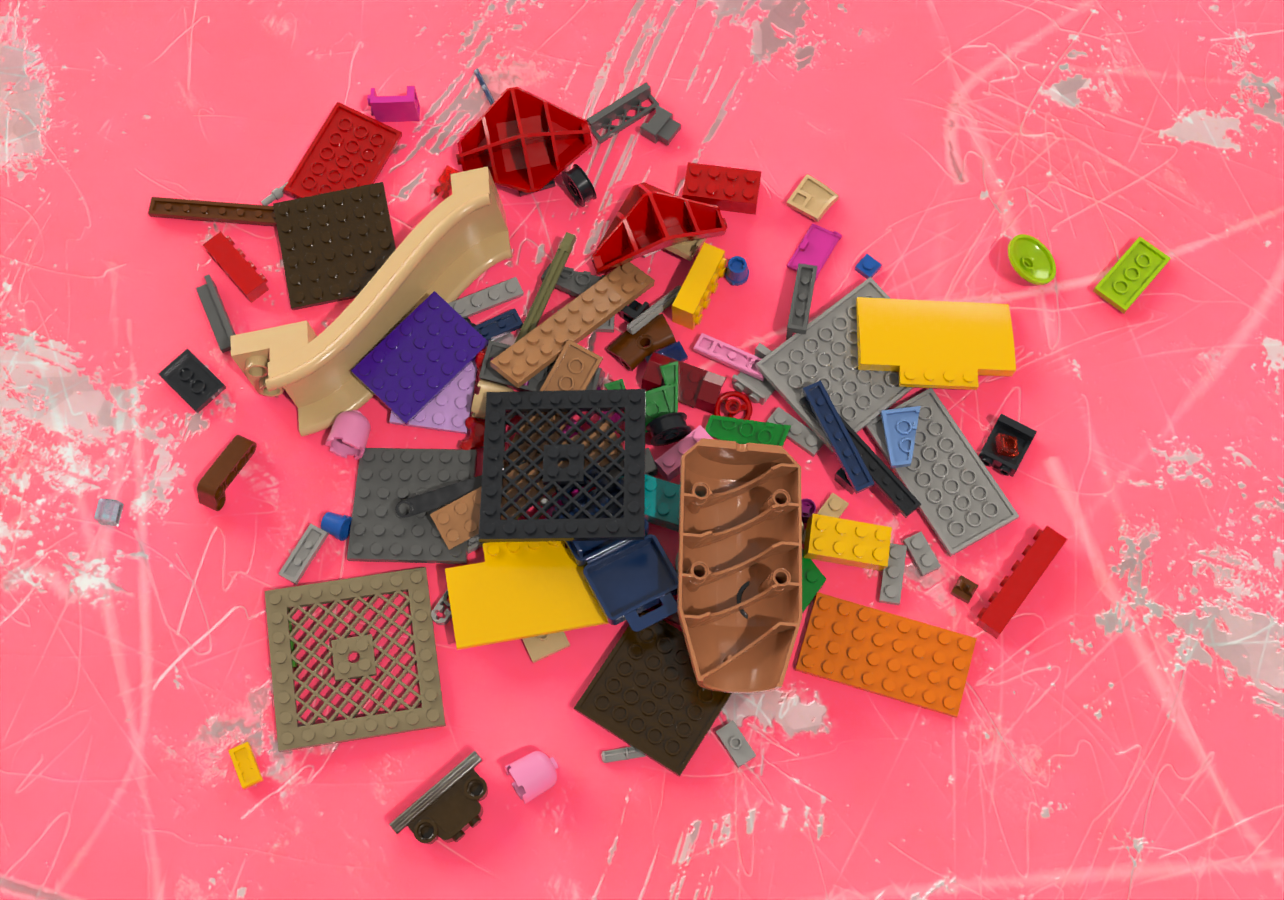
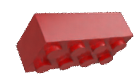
(723, 186)

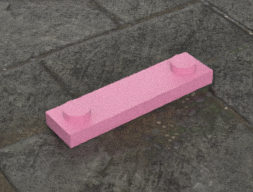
(728, 355)

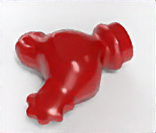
(476, 434)

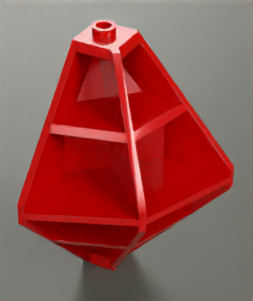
(524, 141)
(653, 221)

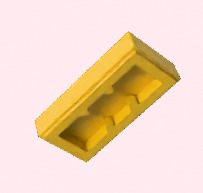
(245, 765)

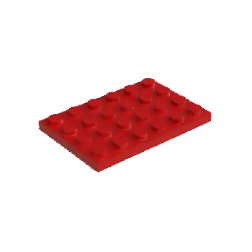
(344, 154)

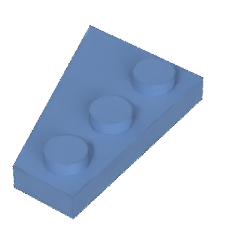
(900, 434)

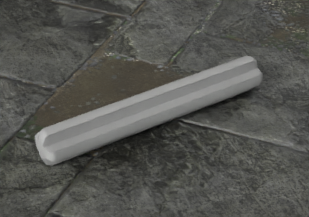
(653, 311)

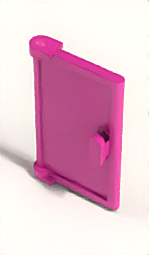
(817, 247)

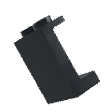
(1005, 464)

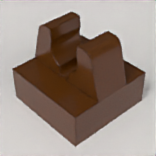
(964, 589)

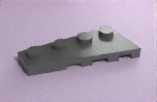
(573, 281)

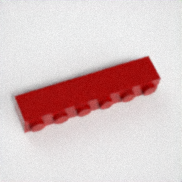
(1021, 582)

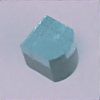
(108, 512)

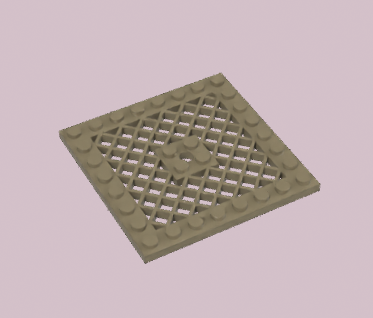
(278, 602)

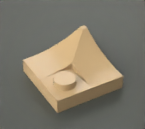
(812, 198)

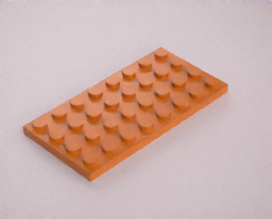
(886, 654)

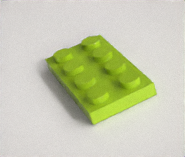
(1131, 274)

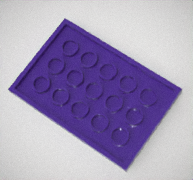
(420, 357)

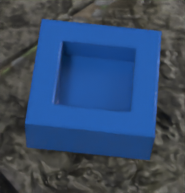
(868, 266)

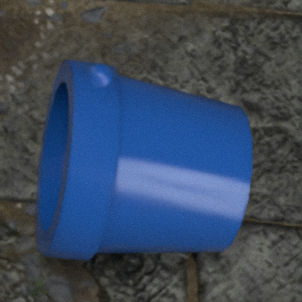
(737, 271)
(337, 525)

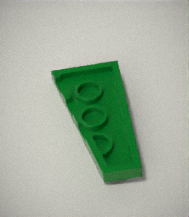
(747, 431)

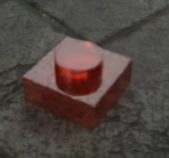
(1007, 445)

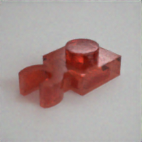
(445, 181)

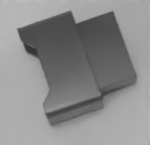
(660, 127)

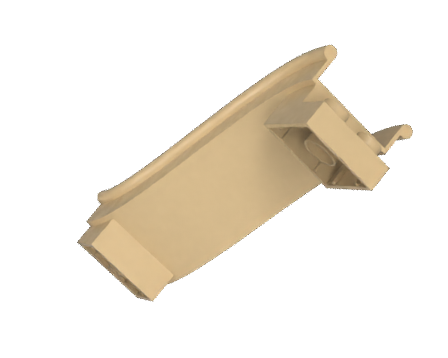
(439, 255)

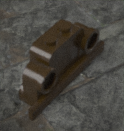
(447, 806)

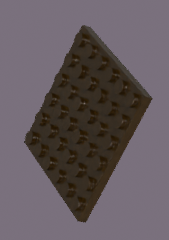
(333, 243)
(652, 696)

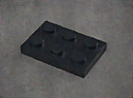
(192, 380)

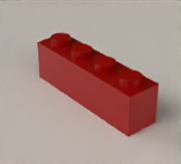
(235, 266)

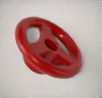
(734, 402)

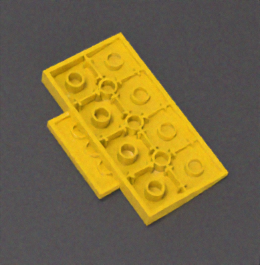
(935, 341)
(519, 594)

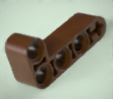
(223, 471)

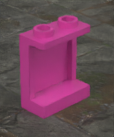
(395, 108)

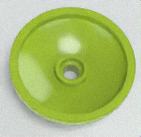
(1031, 259)

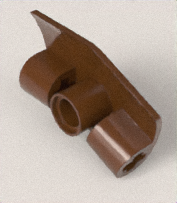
(631, 346)

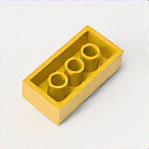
(699, 286)
(847, 542)

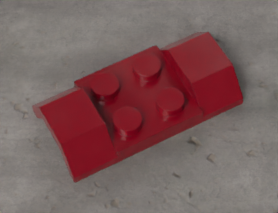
(695, 385)

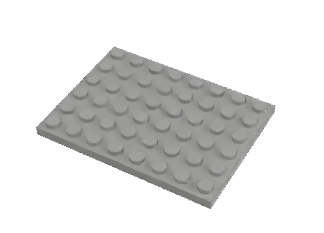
(831, 355)

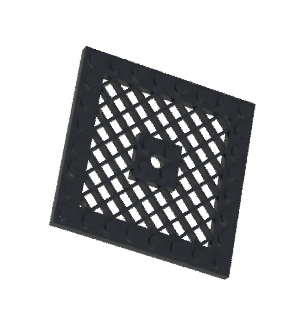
(570, 529)

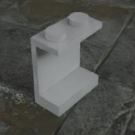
(757, 390)

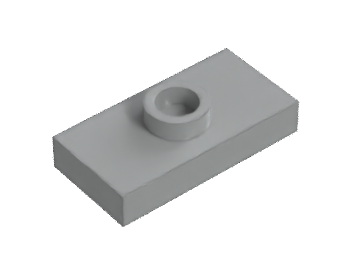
(735, 744)

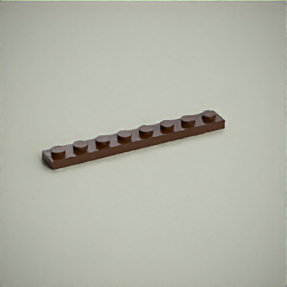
(212, 211)

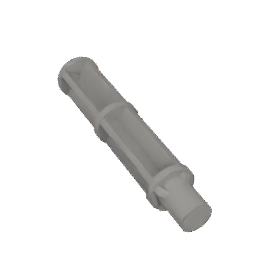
(620, 754)

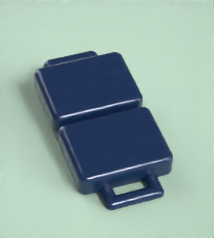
(624, 573)

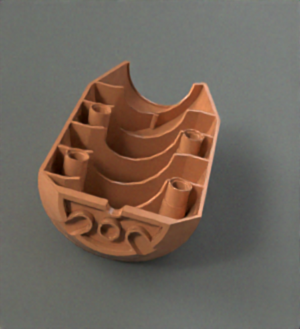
(738, 527)

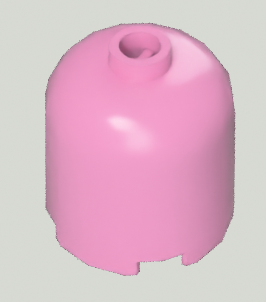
(349, 434)
(532, 775)

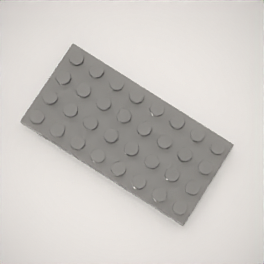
(948, 478)

